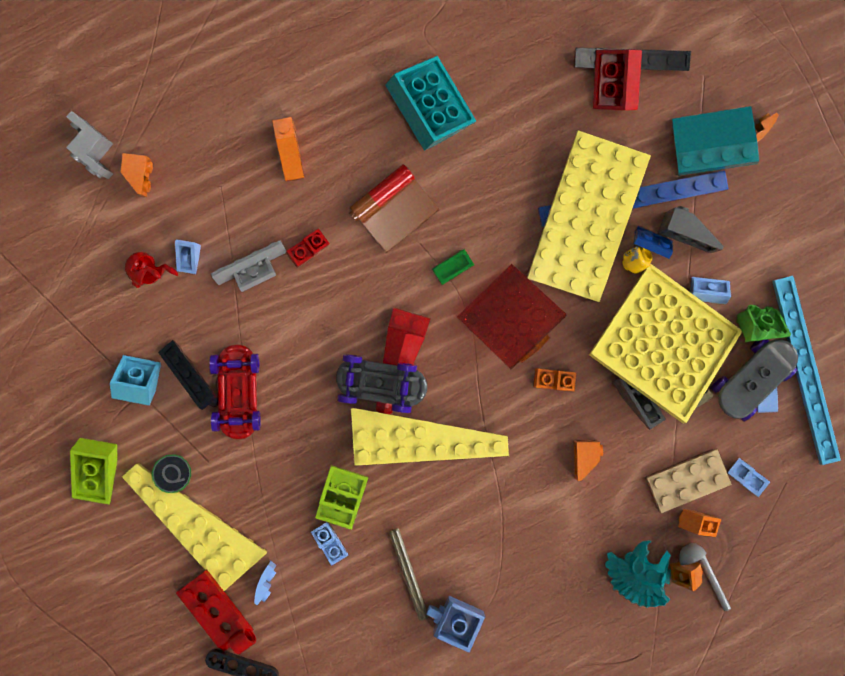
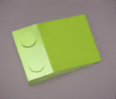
(93, 470)

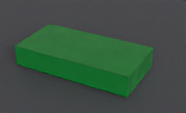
(453, 267)

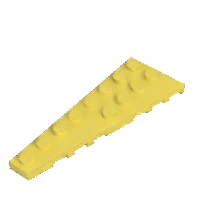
(398, 439)

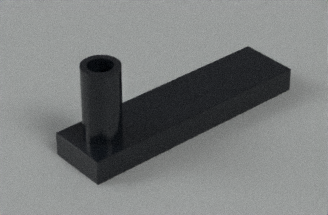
(188, 376)

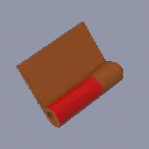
(394, 208)

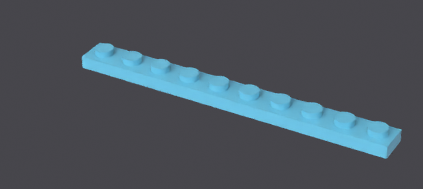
(807, 371)

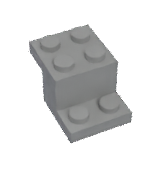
(89, 146)

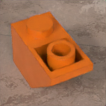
(136, 171)

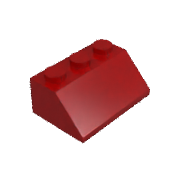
(617, 79)

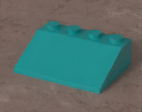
(430, 102)
(715, 141)

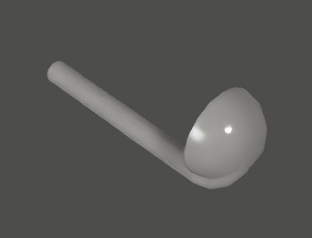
(692, 553)

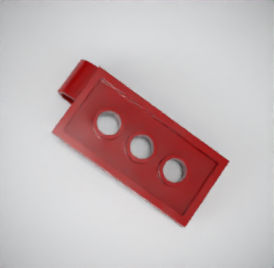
(241, 633)

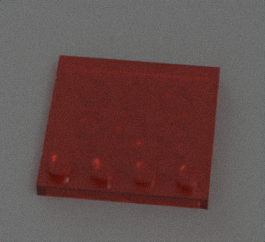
(511, 316)

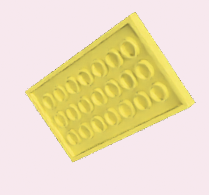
(588, 216)

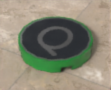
(171, 474)

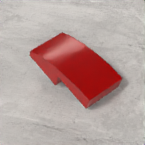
(307, 248)

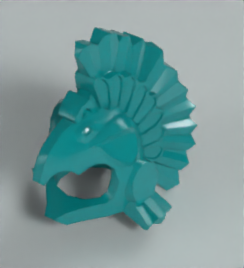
(638, 578)

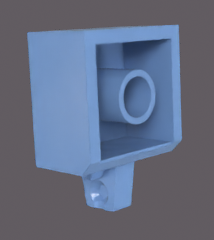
(457, 623)

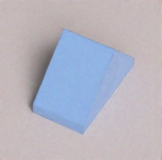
(187, 256)

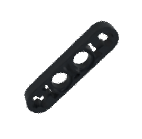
(243, 663)

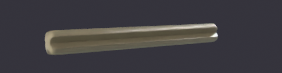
(408, 574)

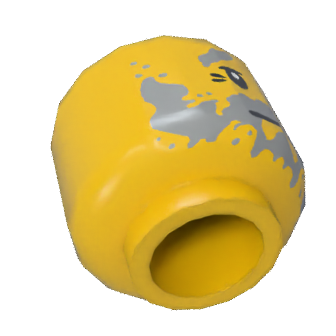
(637, 259)

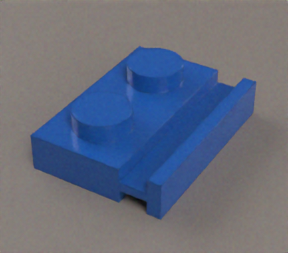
(653, 242)

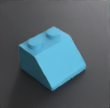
(135, 380)

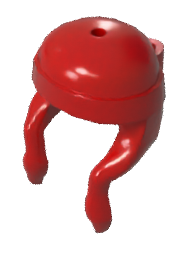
(142, 269)

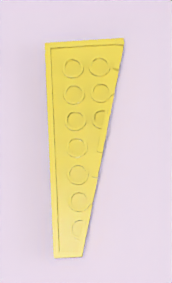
(202, 533)

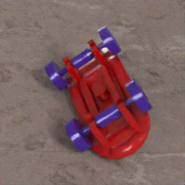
(236, 392)

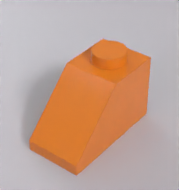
(586, 457)
(699, 523)
(687, 575)

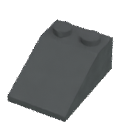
(688, 229)

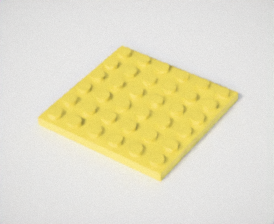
(666, 343)

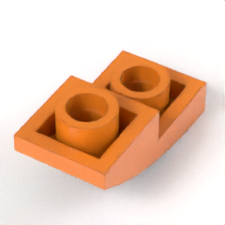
(765, 125)
(554, 379)

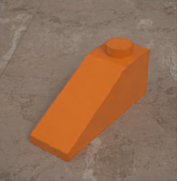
(288, 148)

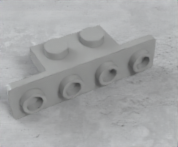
(252, 268)

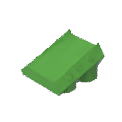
(762, 324)

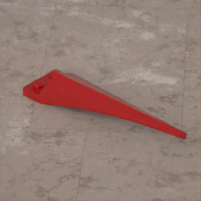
(403, 342)

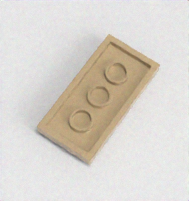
(688, 480)

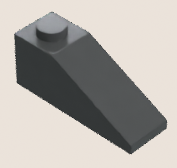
(642, 406)

